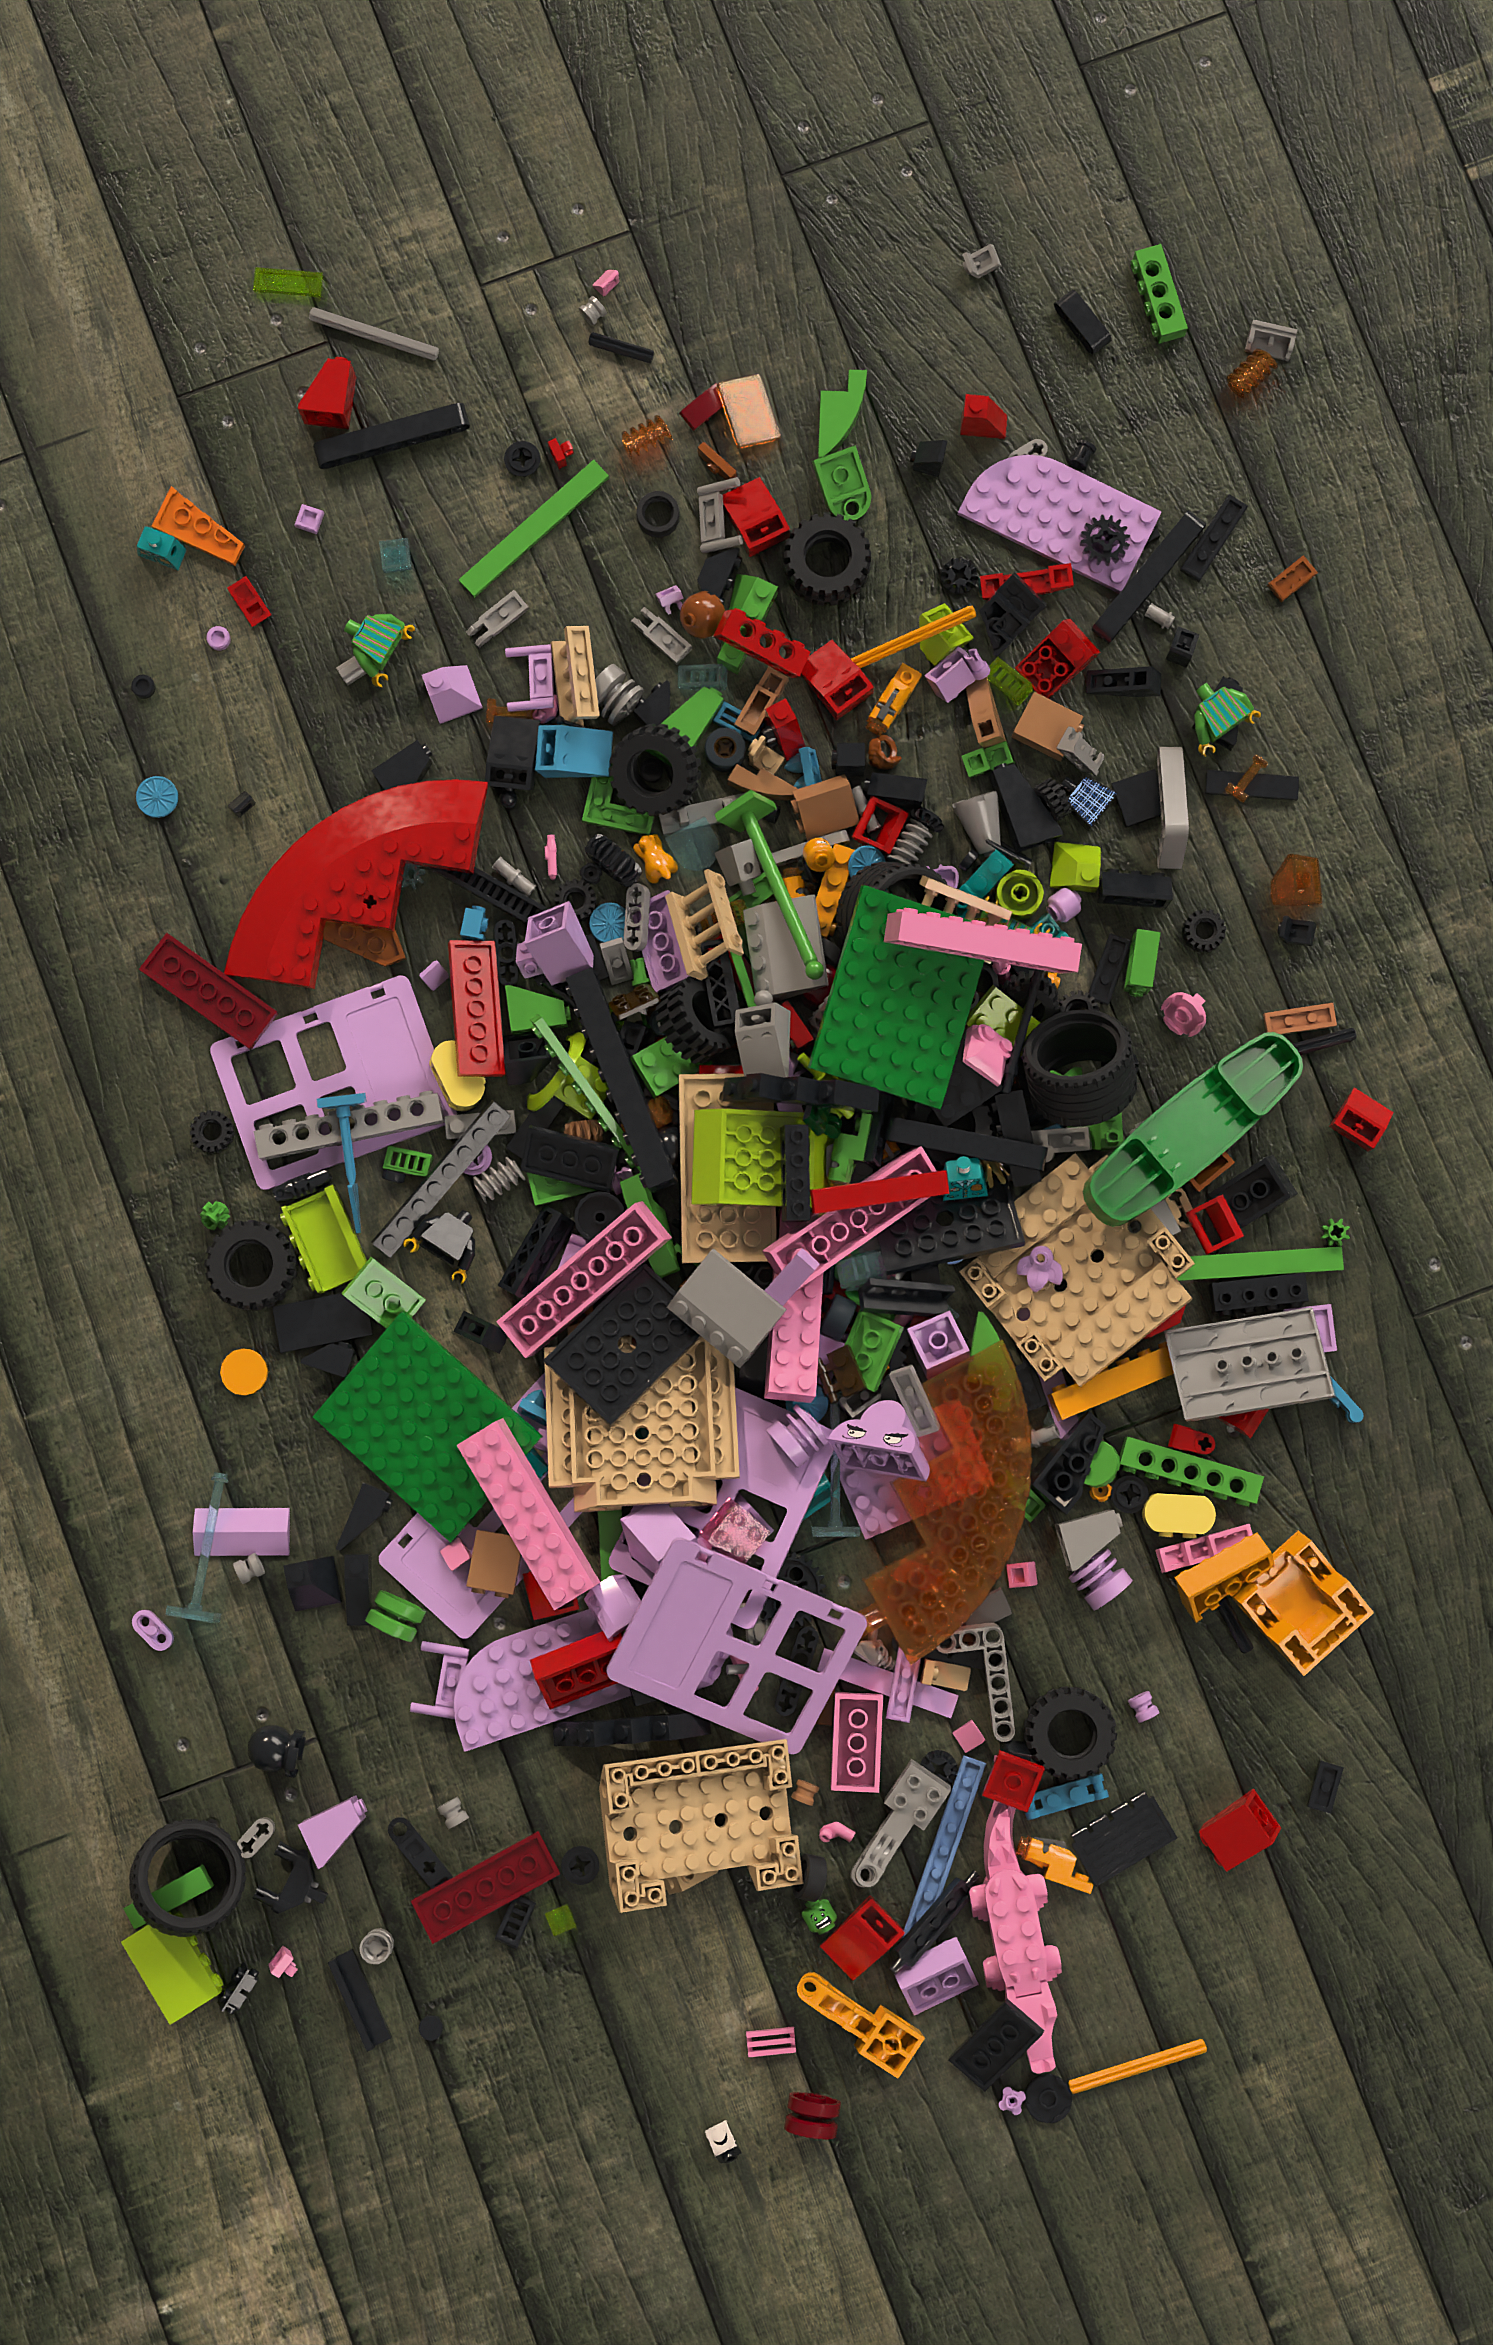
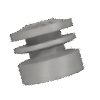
(617, 697)

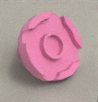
(1184, 1013)

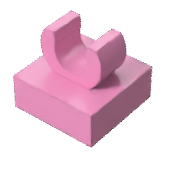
(282, 1963)

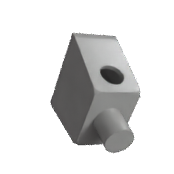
(739, 865)

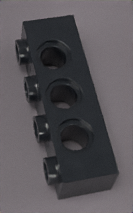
(795, 1173)

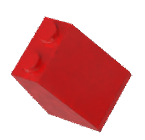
(330, 395)
(1240, 1831)

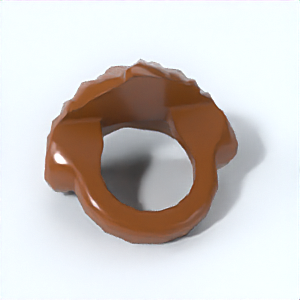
(878, 758)

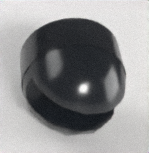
(773, 816)

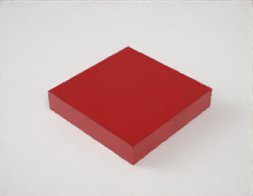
(1013, 1781)

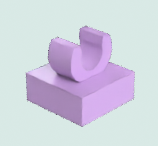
(670, 596)

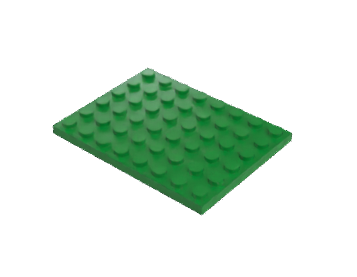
(894, 1007)
(409, 1412)

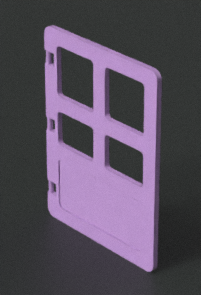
(383, 1055)
(763, 1472)
(687, 1621)

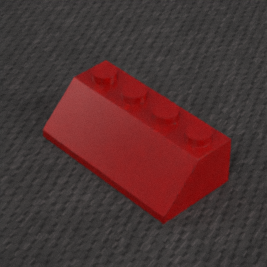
(575, 1669)

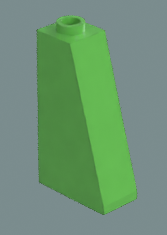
(693, 718)

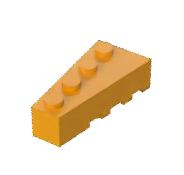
(1223, 1575)

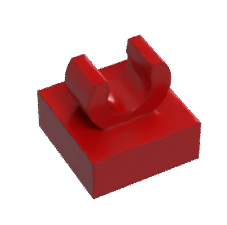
(560, 452)

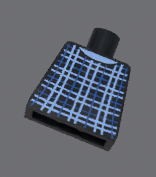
(1088, 800)

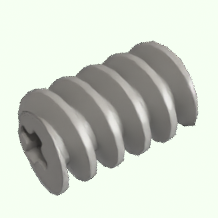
(910, 843)
(498, 1179)

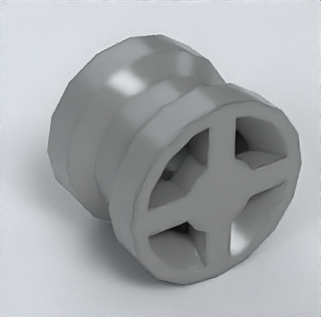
(592, 310)

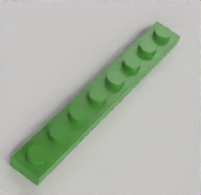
(582, 1086)

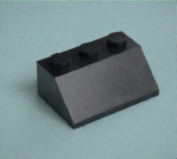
(1135, 889)

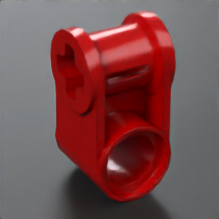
(1187, 1440)

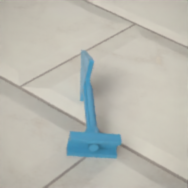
(342, 1106)

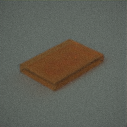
(748, 411)

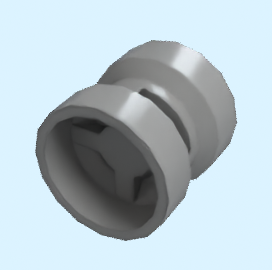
(249, 1568)
(452, 1812)

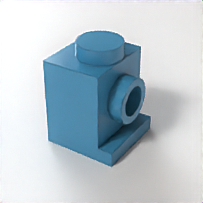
(474, 924)

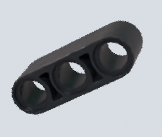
(1082, 322)

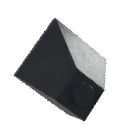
(524, 1057)
(313, 1583)

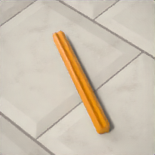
(915, 636)
(1137, 2066)

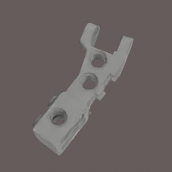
(913, 1801)

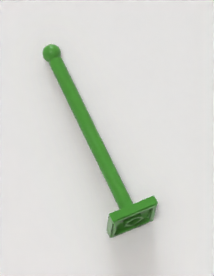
(743, 815)

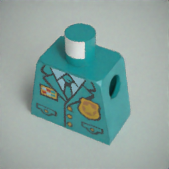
(158, 547)
(965, 1179)

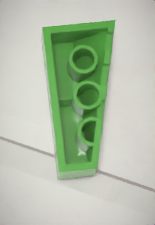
(755, 599)

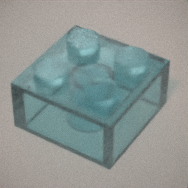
(395, 555)

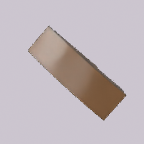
(762, 697)
(762, 783)

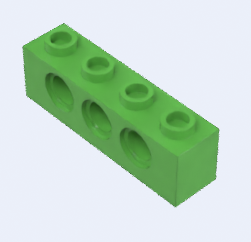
(1154, 260)

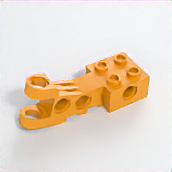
(882, 2035)

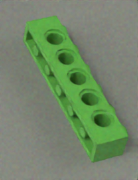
(1250, 1482)

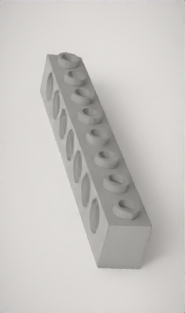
(266, 1134)

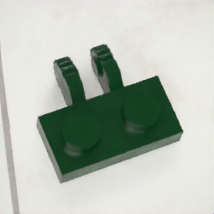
(822, 1121)

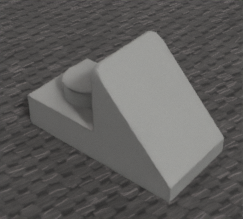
(616, 961)

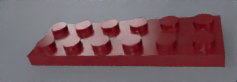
(208, 991)
(485, 1887)

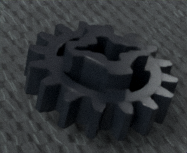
(1095, 542)

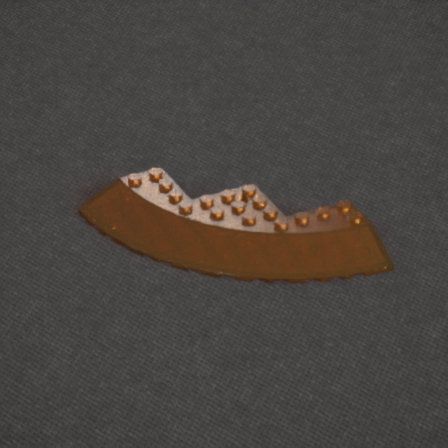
(970, 1504)

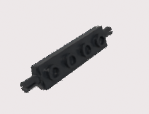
(933, 1922)

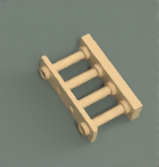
(575, 675)
(954, 896)
(684, 925)

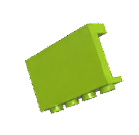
(324, 1239)
(173, 1970)

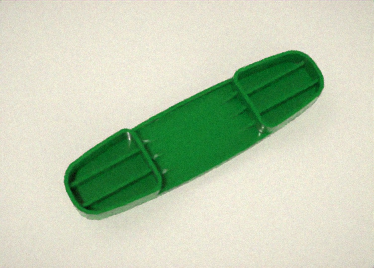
(1192, 1129)

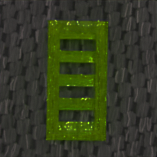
(1022, 693)

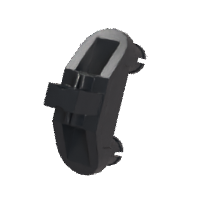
(299, 1886)

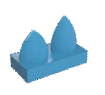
(806, 763)
(533, 1406)

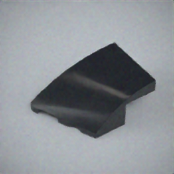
(1010, 612)

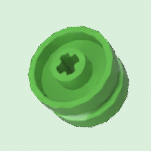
(394, 1619)

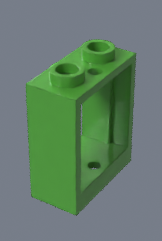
(1141, 962)

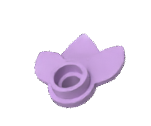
(1040, 1272)

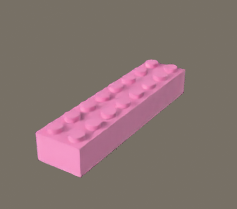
(982, 942)
(838, 1233)
(584, 1279)
(795, 1339)
(528, 1513)

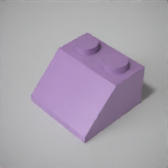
(938, 1344)

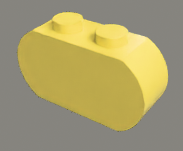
(459, 1092)
(1178, 1514)

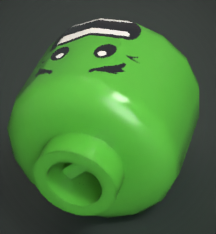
(819, 1916)

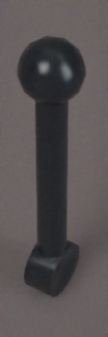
(560, 721)

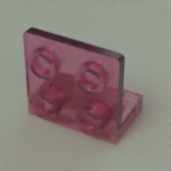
(734, 1532)

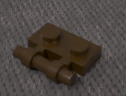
(846, 1372)

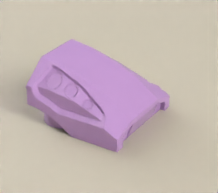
(613, 1604)

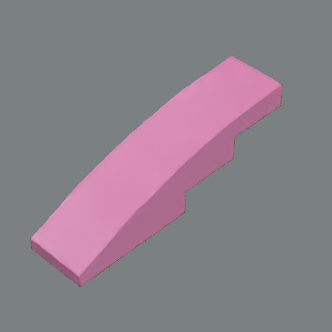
(1200, 1548)

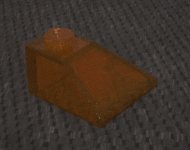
(1297, 882)

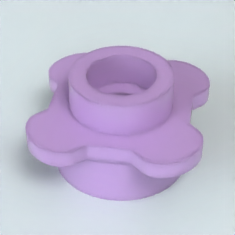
(1009, 2094)

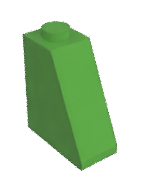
(526, 1004)

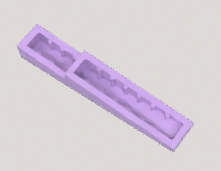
(792, 1277)

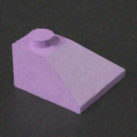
(452, 692)

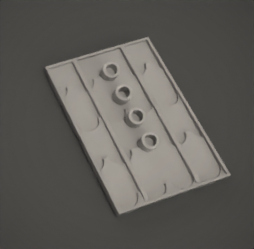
(1249, 1364)

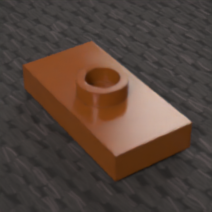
(716, 463)
(1292, 579)

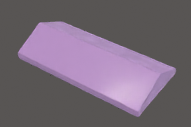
(662, 948)
(245, 1531)

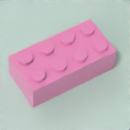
(856, 1742)

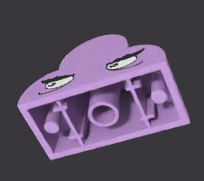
(881, 1443)

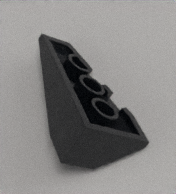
(1063, 1470)

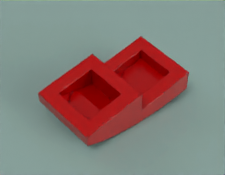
(249, 601)

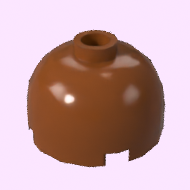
(701, 614)

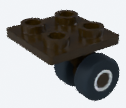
(642, 1000)

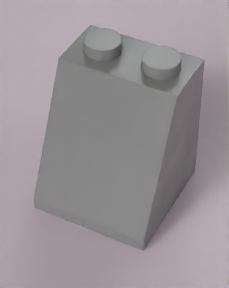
(1086, 1536)

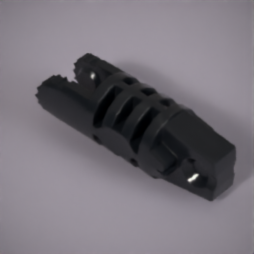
(301, 1186)

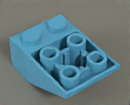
(573, 751)

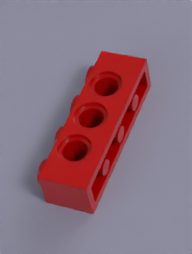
(729, 632)

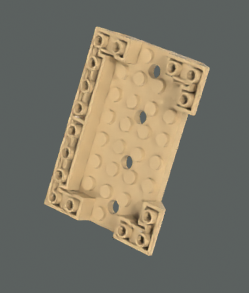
(693, 1791)

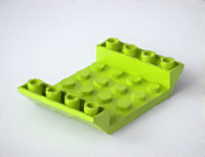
(741, 1156)

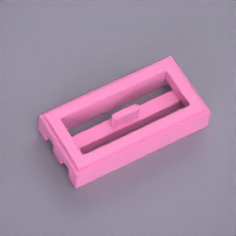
(772, 2051)

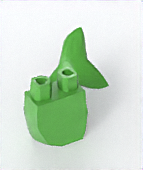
(1105, 1135)

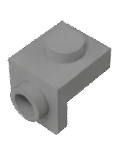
(981, 261)

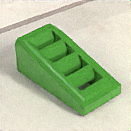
(427, 1163)

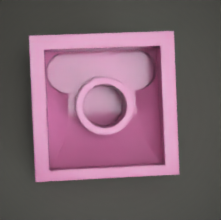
(986, 1052)

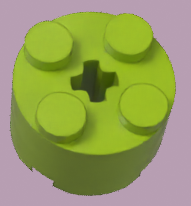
(1031, 891)

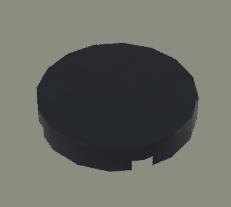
(1048, 2098)

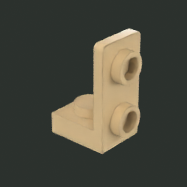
(763, 757)
(945, 1674)

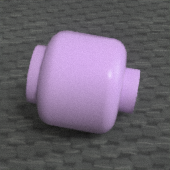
(1064, 905)

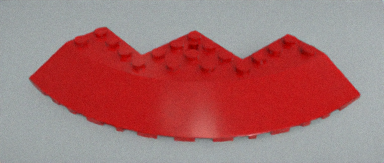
(344, 866)

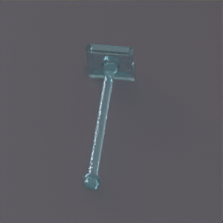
(835, 1526)
(194, 1609)

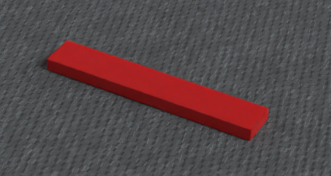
(879, 1191)

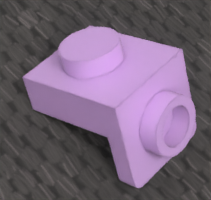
(526, 962)

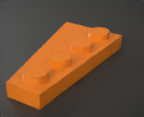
(195, 528)

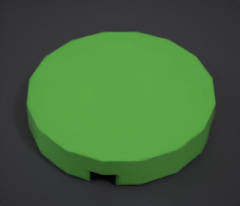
(1103, 1466)

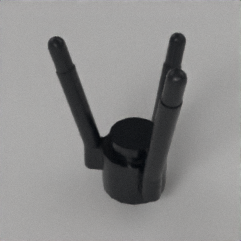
(1019, 860)

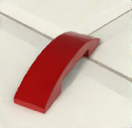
(1040, 581)

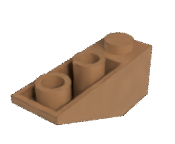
(984, 713)

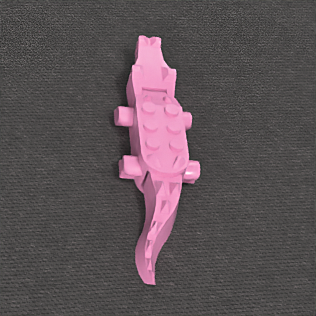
(1021, 1960)

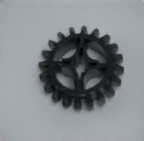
(613, 860)

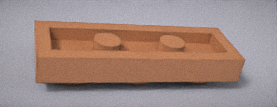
(1300, 1019)

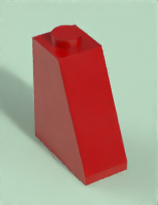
(982, 418)
(785, 728)

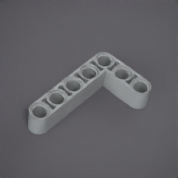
(1173, 808)
(991, 1671)

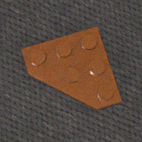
(370, 943)

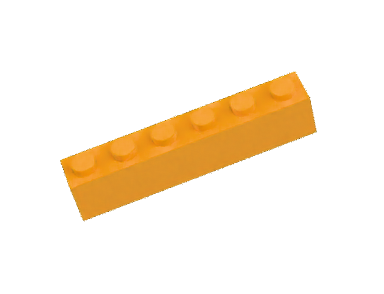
(1112, 1383)

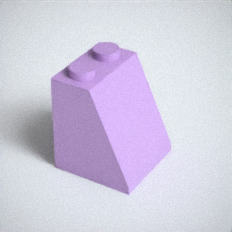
(558, 943)
(651, 1531)
(331, 1828)

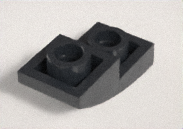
(897, 1359)

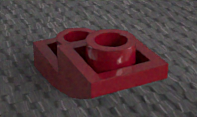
(702, 408)

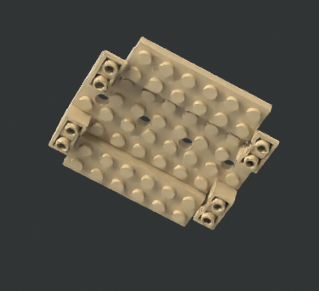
(1105, 1302)
(687, 1445)

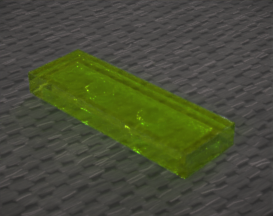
(288, 282)

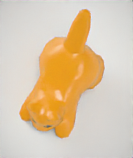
(656, 860)

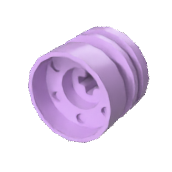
(797, 1435)
(1100, 1579)

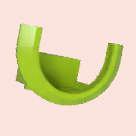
(561, 1086)

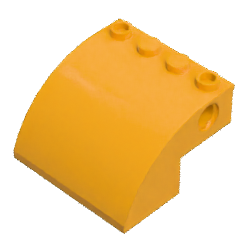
(1302, 1604)

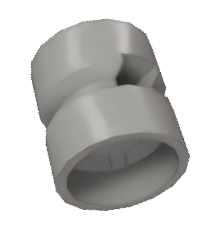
(376, 1946)

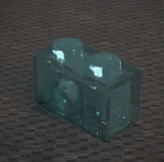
(859, 1268)

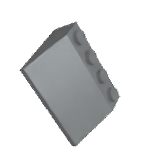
(774, 954)
(726, 1308)

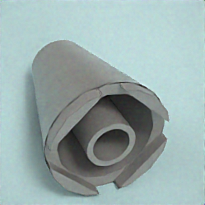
(980, 820)

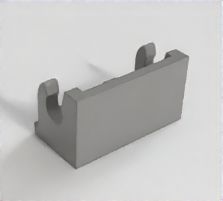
(1271, 338)
(1079, 751)

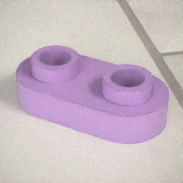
(153, 1630)

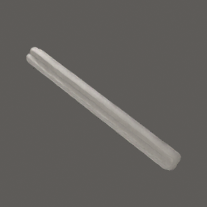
(374, 334)

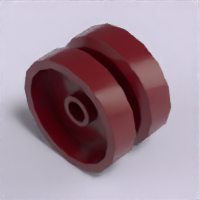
(812, 2115)

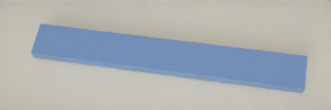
(946, 1838)

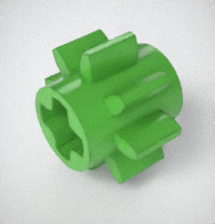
(215, 1215)
(1342, 1235)

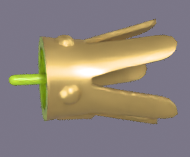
(993, 1166)

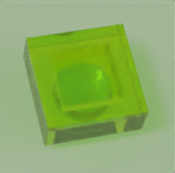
(560, 1919)

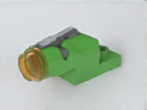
(845, 1150)

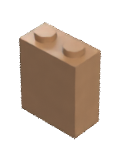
(1045, 724)
(824, 807)
(494, 1564)

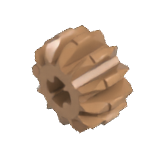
(585, 1129)

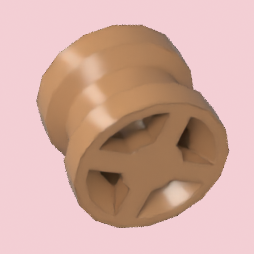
(805, 1792)

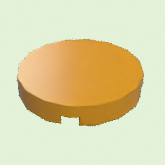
(244, 1371)

